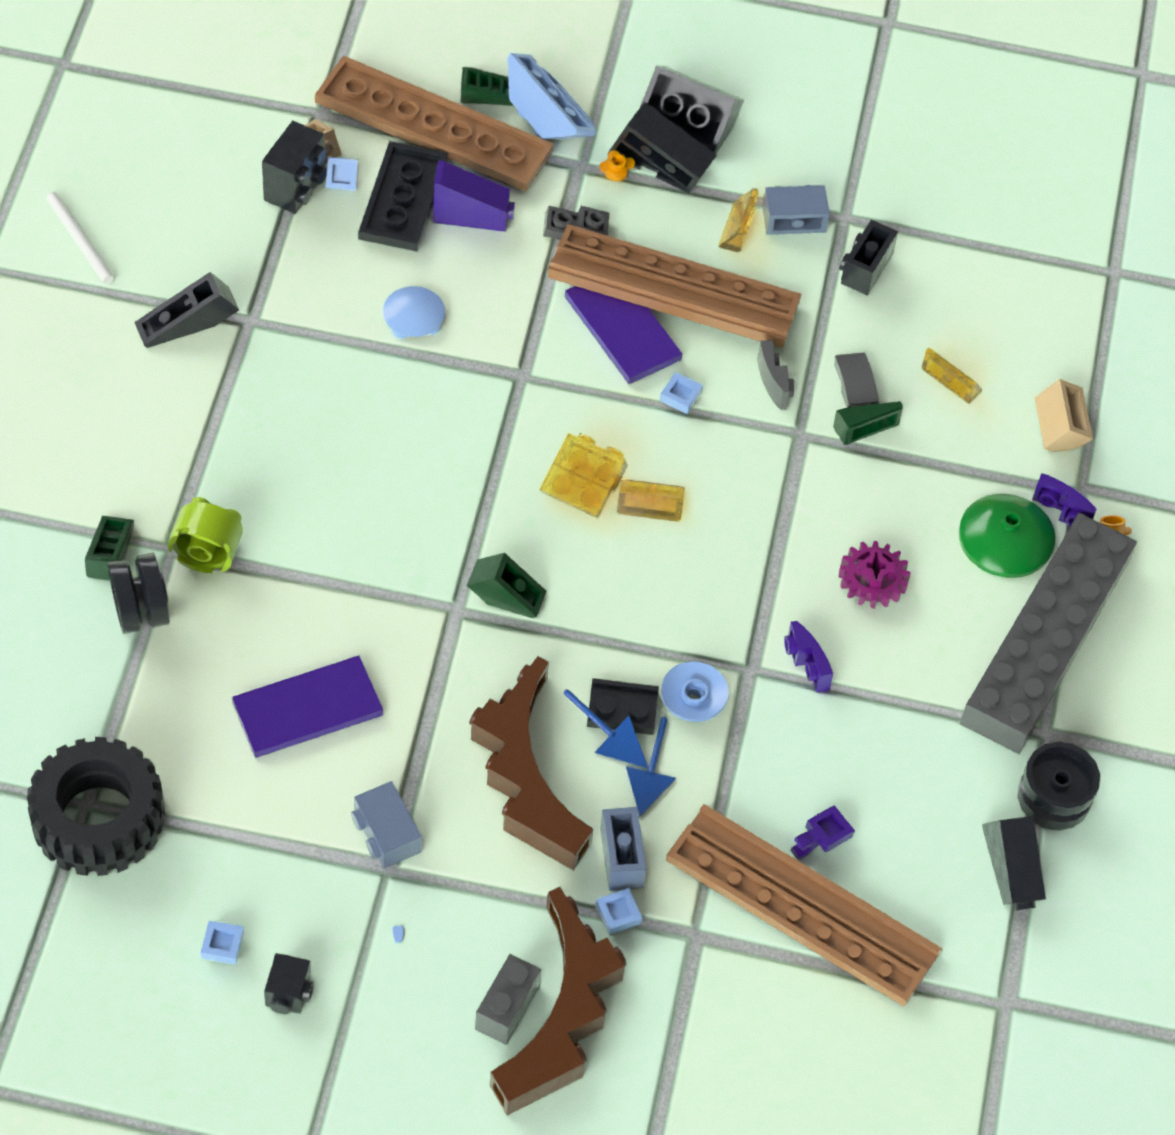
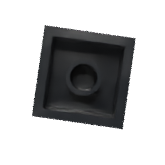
(294, 167)

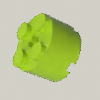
(206, 536)

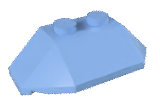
(545, 101)

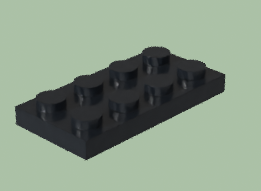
(401, 197)

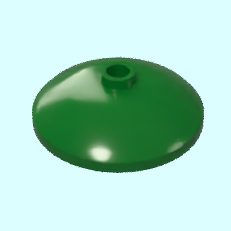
(1003, 547)

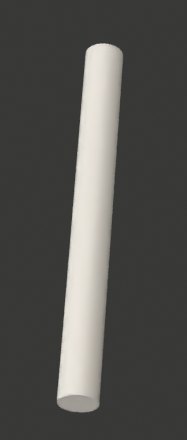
(79, 238)

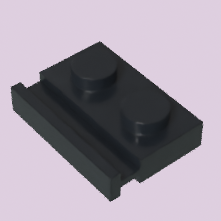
(617, 700)

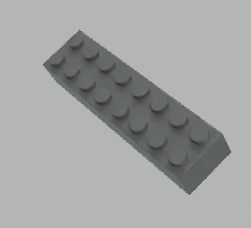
(1048, 633)

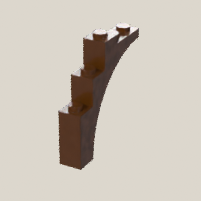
(532, 809)
(554, 1054)

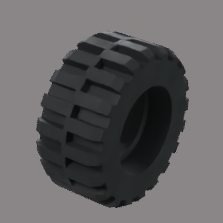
(89, 767)

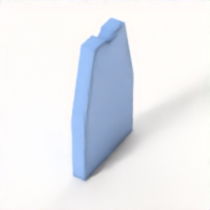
(398, 933)

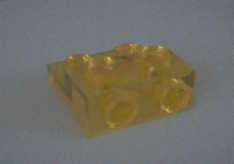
(584, 474)

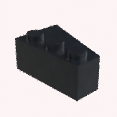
(663, 148)

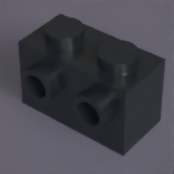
(868, 257)

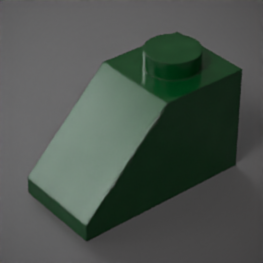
(506, 585)

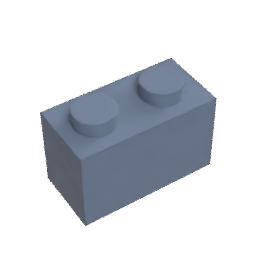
(795, 209)
(386, 824)
(623, 848)

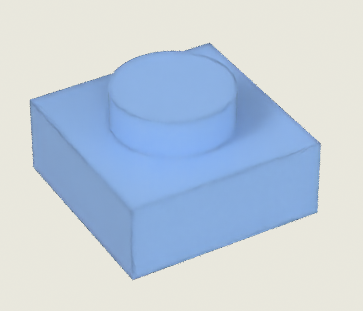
(342, 173)
(681, 393)
(618, 911)
(222, 942)

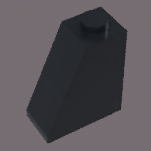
(1016, 861)

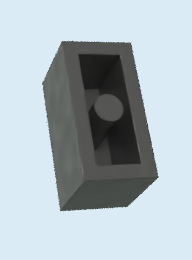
(508, 999)

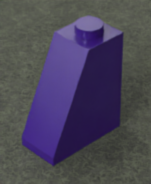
(470, 200)

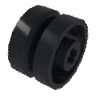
(136, 593)
(1058, 785)

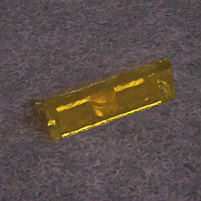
(739, 221)
(950, 376)
(650, 500)

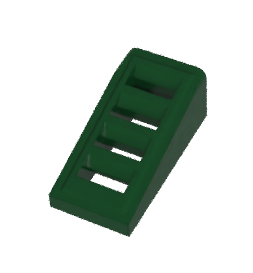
(475, 79)
(864, 421)
(105, 543)

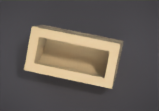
(1063, 417)

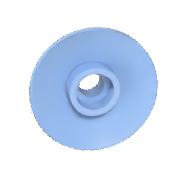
(697, 680)

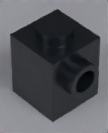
(288, 984)

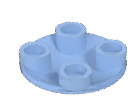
(413, 312)

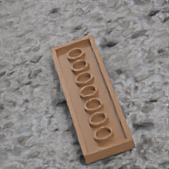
(434, 123)

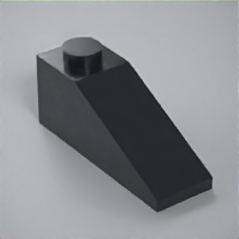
(188, 312)

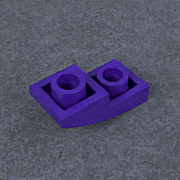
(1061, 496)
(808, 652)

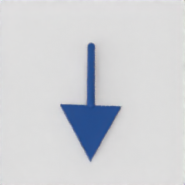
(621, 743)
(646, 784)

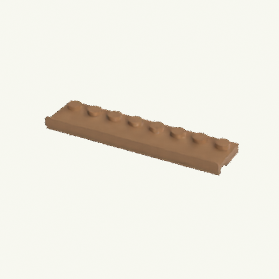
(674, 285)
(804, 905)

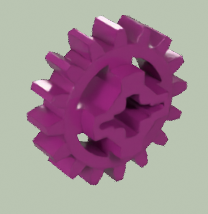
(886, 582)

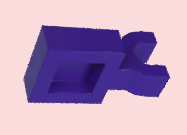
(825, 829)

